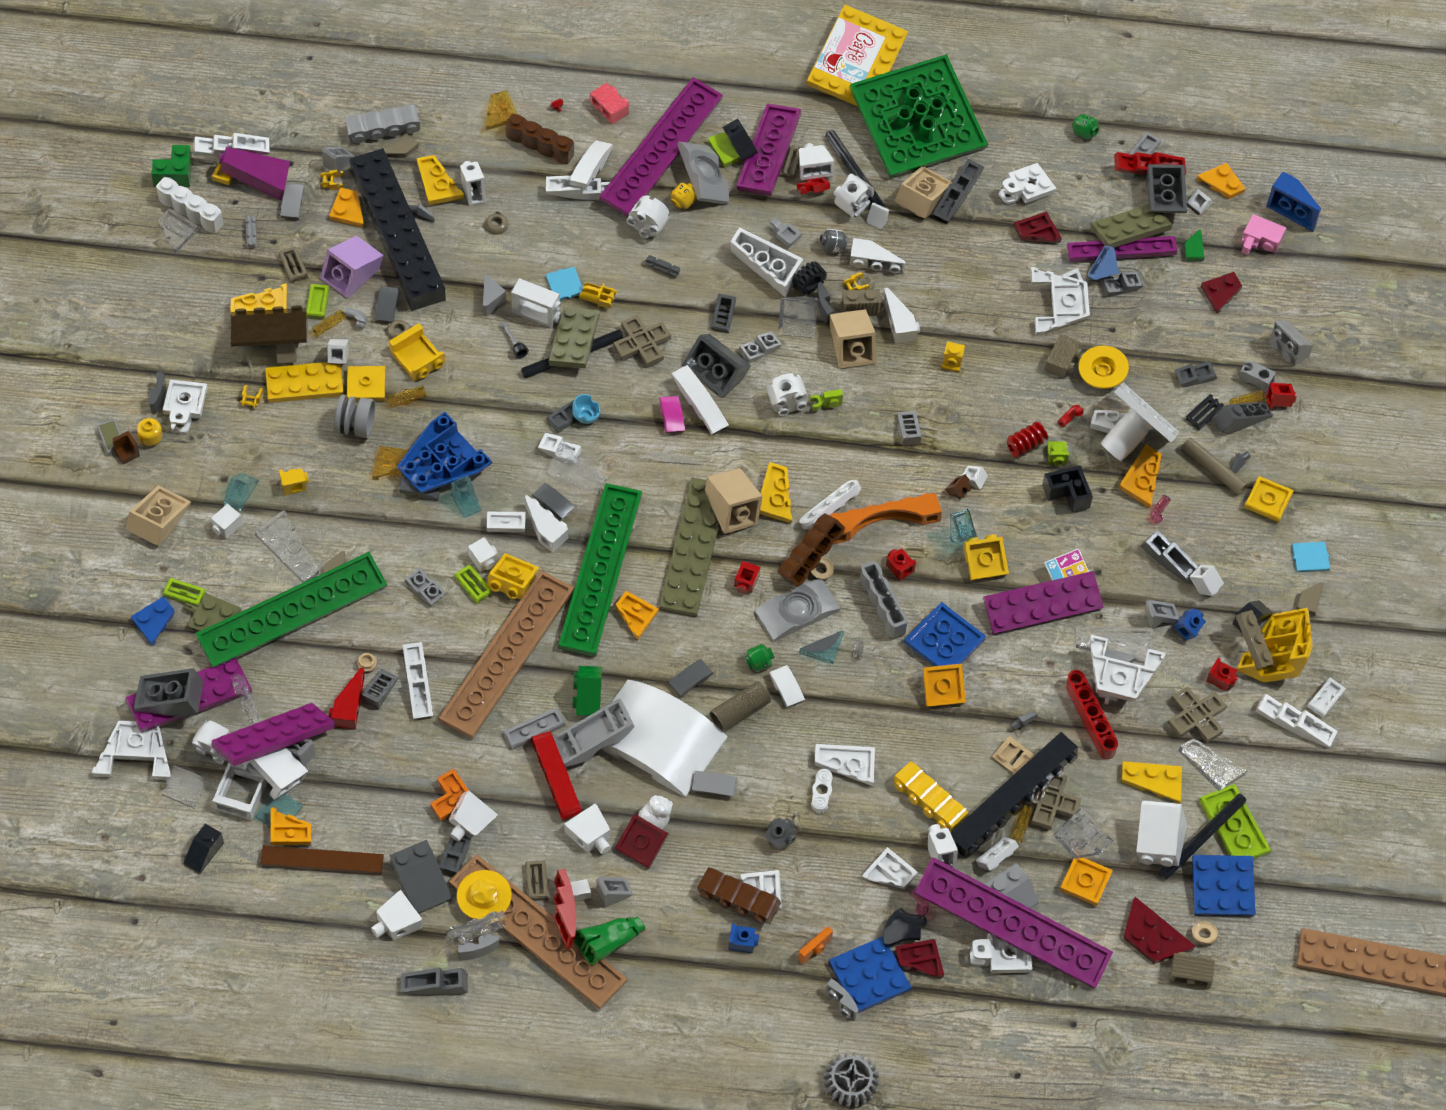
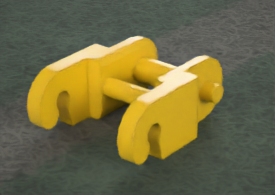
(330, 175)
(853, 278)
(257, 398)

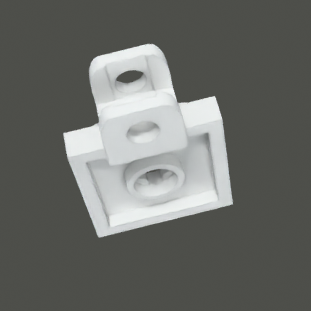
(1018, 187)
(182, 411)
(992, 953)

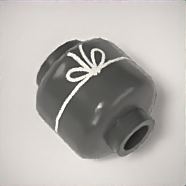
(833, 240)

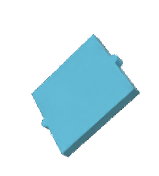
(565, 283)
(1311, 556)

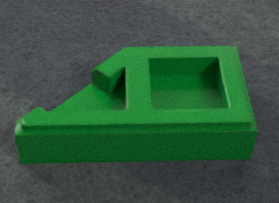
(1194, 247)

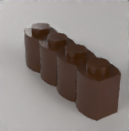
(538, 138)
(808, 553)
(738, 895)

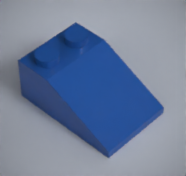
(1293, 201)

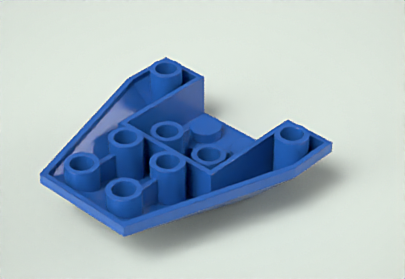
(441, 456)

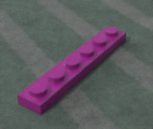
(1141, 248)

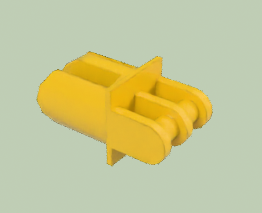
(598, 294)

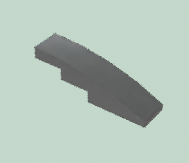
(958, 190)

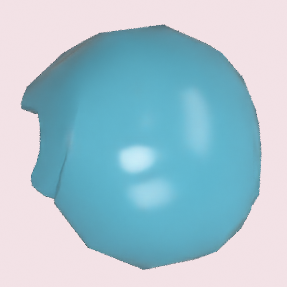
(585, 409)

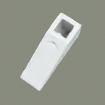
(872, 256)
(547, 528)

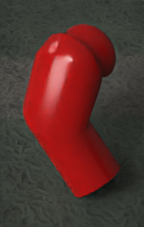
(1074, 411)

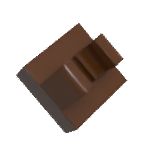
(957, 485)

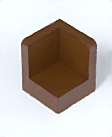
(125, 447)

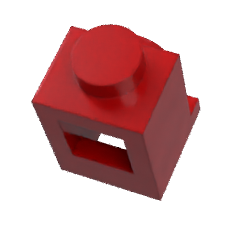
(1280, 395)
(901, 568)
(746, 577)
(1222, 675)

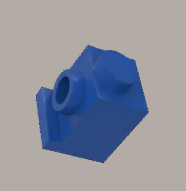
(1190, 623)
(741, 944)

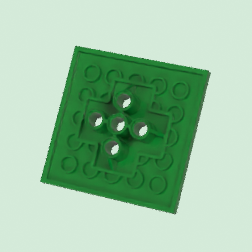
(934, 113)

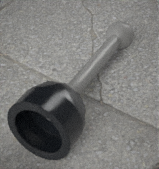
(519, 349)

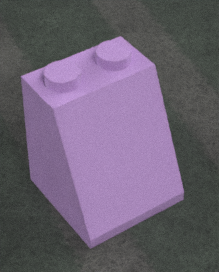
(350, 265)

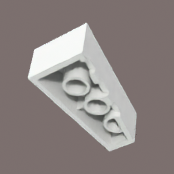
(766, 259)

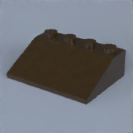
(269, 326)

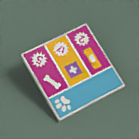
(1066, 565)

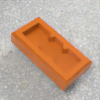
(816, 945)

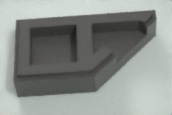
(561, 418)

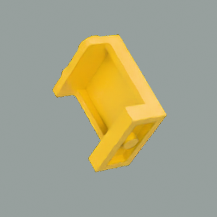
(416, 353)

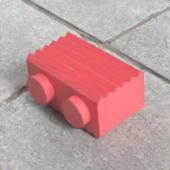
(609, 103)

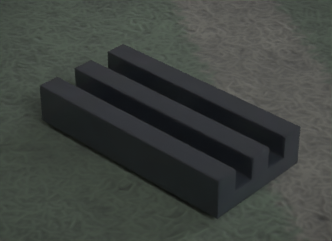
(1213, 402)

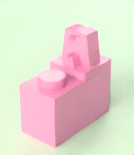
(1262, 234)

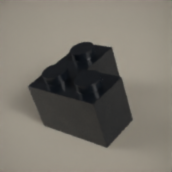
(1069, 484)

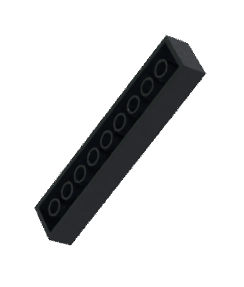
(397, 229)

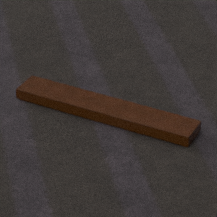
(322, 860)

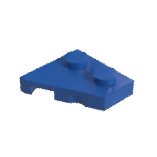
(153, 619)

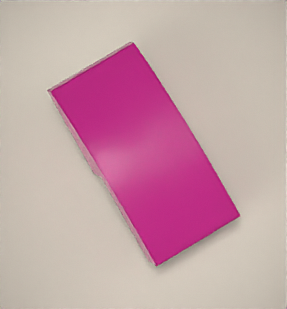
(672, 414)

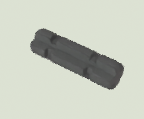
(662, 266)

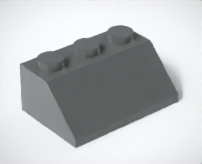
(716, 364)

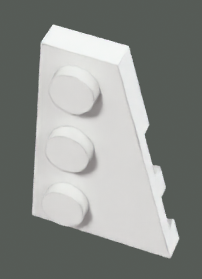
(847, 761)

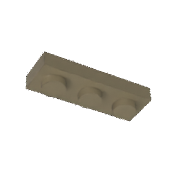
(1254, 639)

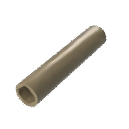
(1214, 466)

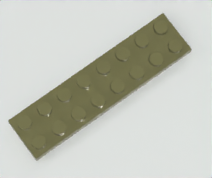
(691, 553)

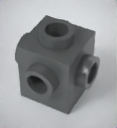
(781, 832)

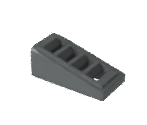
(725, 299)
(372, 700)

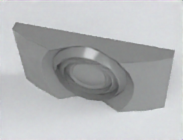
(704, 172)
(796, 609)
(593, 733)

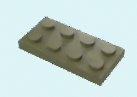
(1130, 226)
(574, 337)

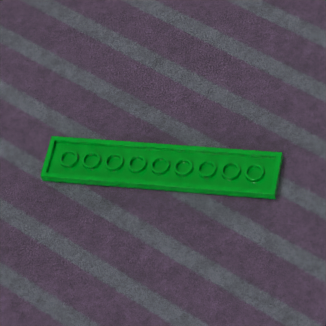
(600, 570)
(291, 610)

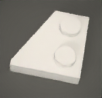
(890, 870)
(765, 881)

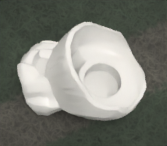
(657, 811)

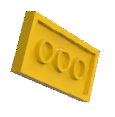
(304, 381)

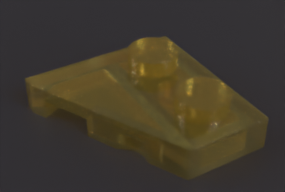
(499, 109)
(387, 461)

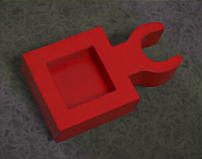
(816, 185)

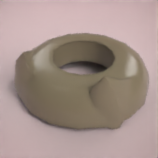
(496, 229)
(392, 333)

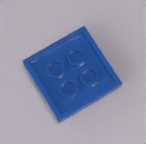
(944, 637)
(1223, 885)
(870, 974)

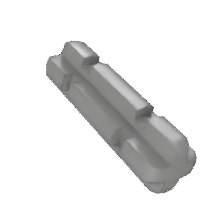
(251, 231)

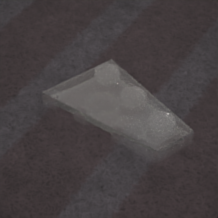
(247, 703)

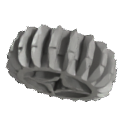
(842, 1078)

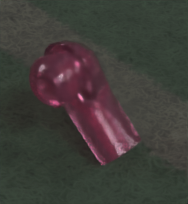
(1156, 513)
(922, 905)

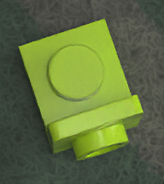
(1057, 453)

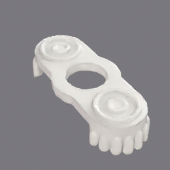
(820, 801)

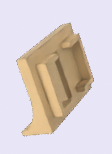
(1009, 751)

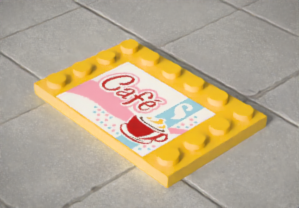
(854, 51)

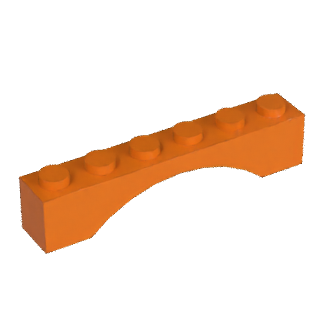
(920, 509)

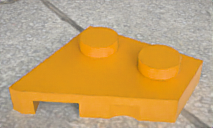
(1222, 180)
(347, 208)
(636, 613)
(288, 830)

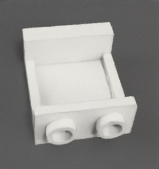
(280, 770)

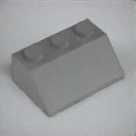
(1015, 885)

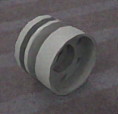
(350, 416)

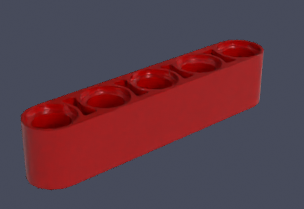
(1091, 723)
(556, 775)

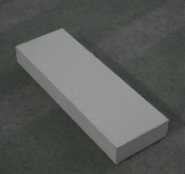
(1146, 145)
(521, 734)

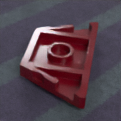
(1153, 935)

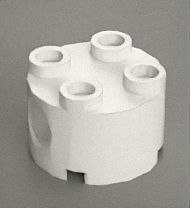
(853, 195)
(648, 216)
(787, 394)
(203, 739)

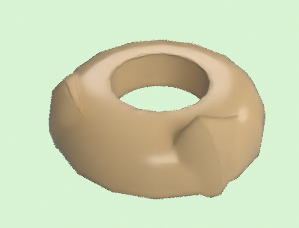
(827, 564)
(1204, 926)

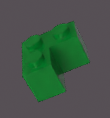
(176, 168)
(588, 686)

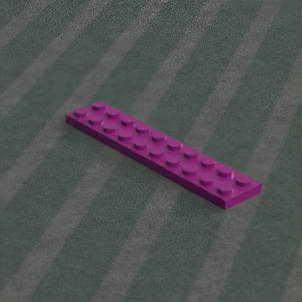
(660, 146)
(1013, 922)

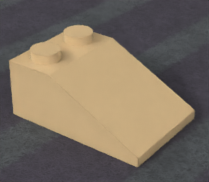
(922, 192)
(157, 515)

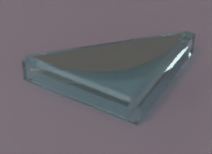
(825, 648)

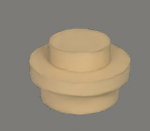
(367, 662)

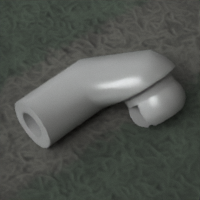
(358, 315)

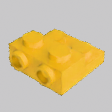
(985, 557)
(512, 576)

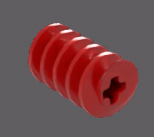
(1026, 438)

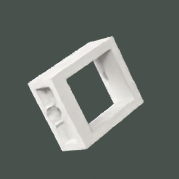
(536, 303)
(236, 807)

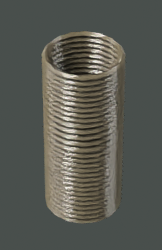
(737, 709)

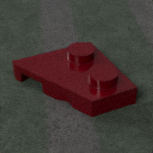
(1037, 228)
(1221, 290)
(920, 958)

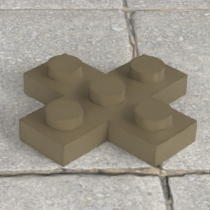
(642, 340)
(1197, 714)
(1053, 801)

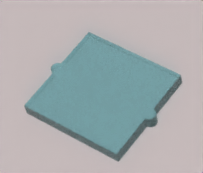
(283, 804)

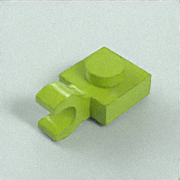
(828, 399)

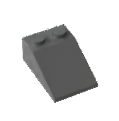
(1166, 188)
(170, 693)
(420, 877)

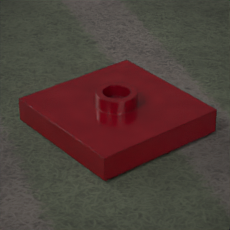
(641, 841)

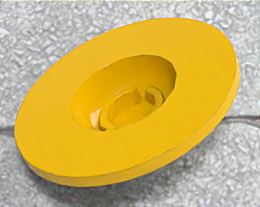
(1103, 367)
(483, 893)

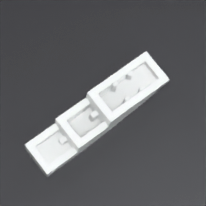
(217, 145)
(590, 164)
(561, 187)
(700, 399)
(417, 680)
(1297, 722)

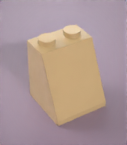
(853, 338)
(733, 500)

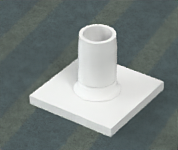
(1135, 425)

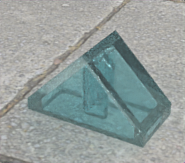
(239, 490)
(464, 496)
(961, 526)

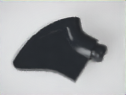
(903, 927)

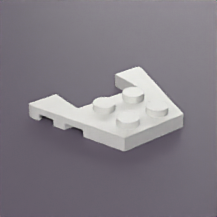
(1069, 300)
(1120, 677)
(131, 744)

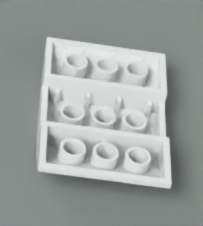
(667, 737)

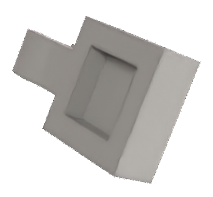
(785, 233)

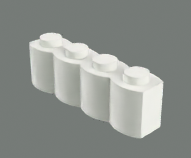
(189, 205)

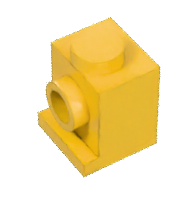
(953, 356)
(293, 481)

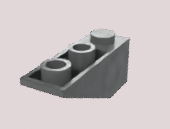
(1240, 416)

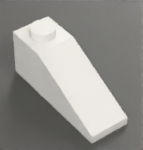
(900, 319)

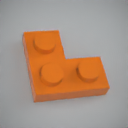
(453, 788)

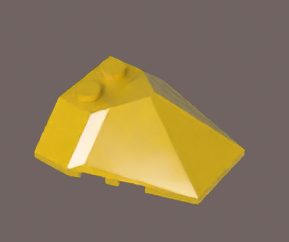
(1289, 643)

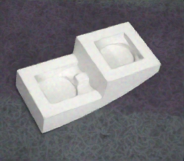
(551, 442)
(787, 686)

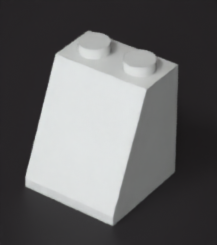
(1161, 833)

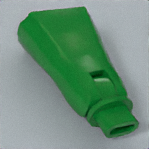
(603, 939)

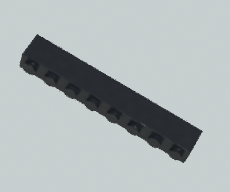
(1014, 793)

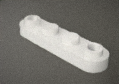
(831, 503)

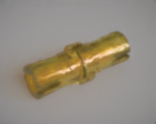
(406, 396)

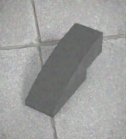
(1169, 556)
(435, 982)

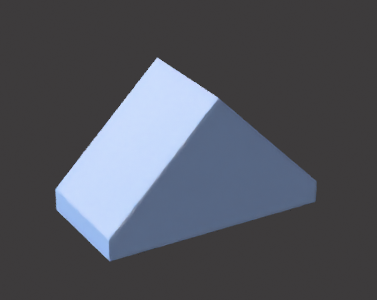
(1104, 265)

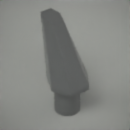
(422, 212)
(1239, 461)
(1023, 720)

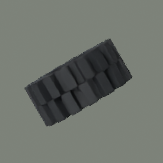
(809, 277)

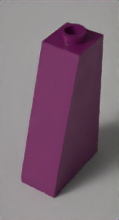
(256, 170)

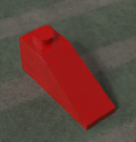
(347, 704)

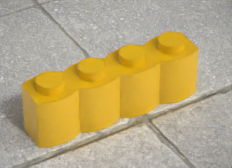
(929, 796)

